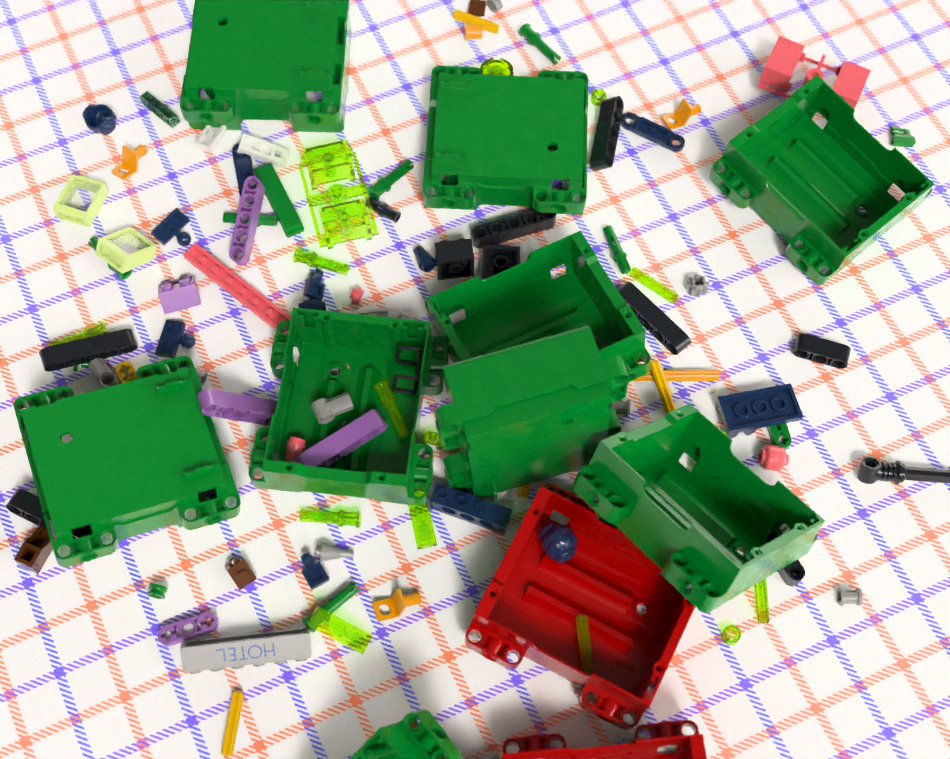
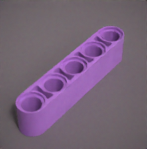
(245, 212)
(236, 406)
(343, 441)

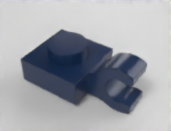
(313, 285)
(314, 573)

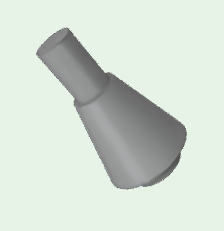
(328, 552)

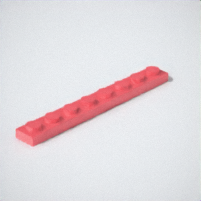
(235, 286)

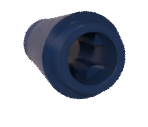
(424, 259)

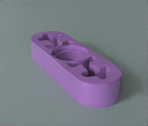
(174, 639)

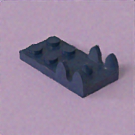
(758, 409)

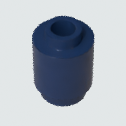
(315, 304)

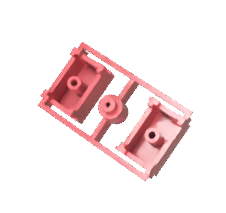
(784, 62)

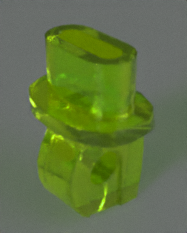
(432, 438)

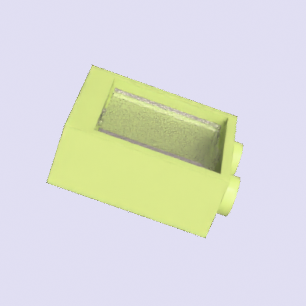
(80, 200)
(125, 249)

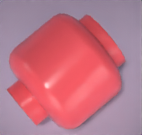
(773, 457)

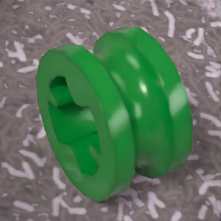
(157, 591)

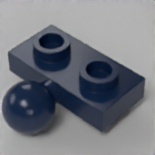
(172, 227)
(172, 337)

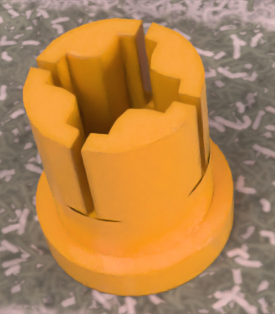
(472, 32)

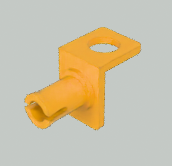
(681, 114)
(129, 161)
(396, 604)

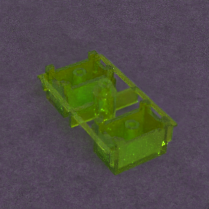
(342, 219)

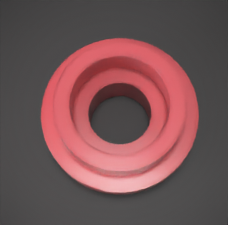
(356, 295)

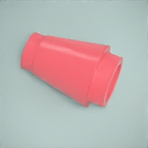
(294, 448)

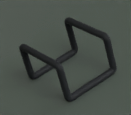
(417, 371)

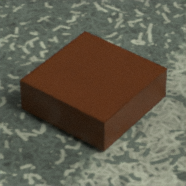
(477, 8)

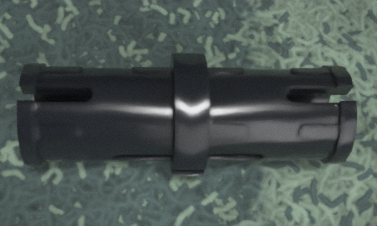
(392, 214)

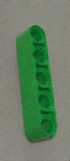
(279, 200)

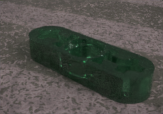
(159, 109)

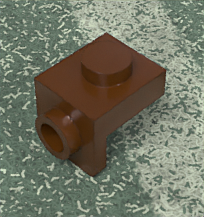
(240, 572)

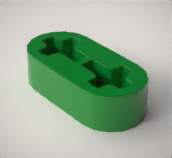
(782, 431)

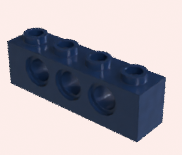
(470, 508)

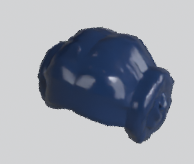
(100, 119)
(558, 542)

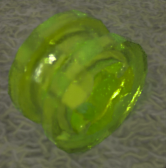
(595, 93)
(727, 640)

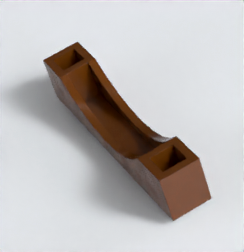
(35, 551)

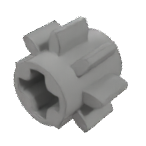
(697, 285)

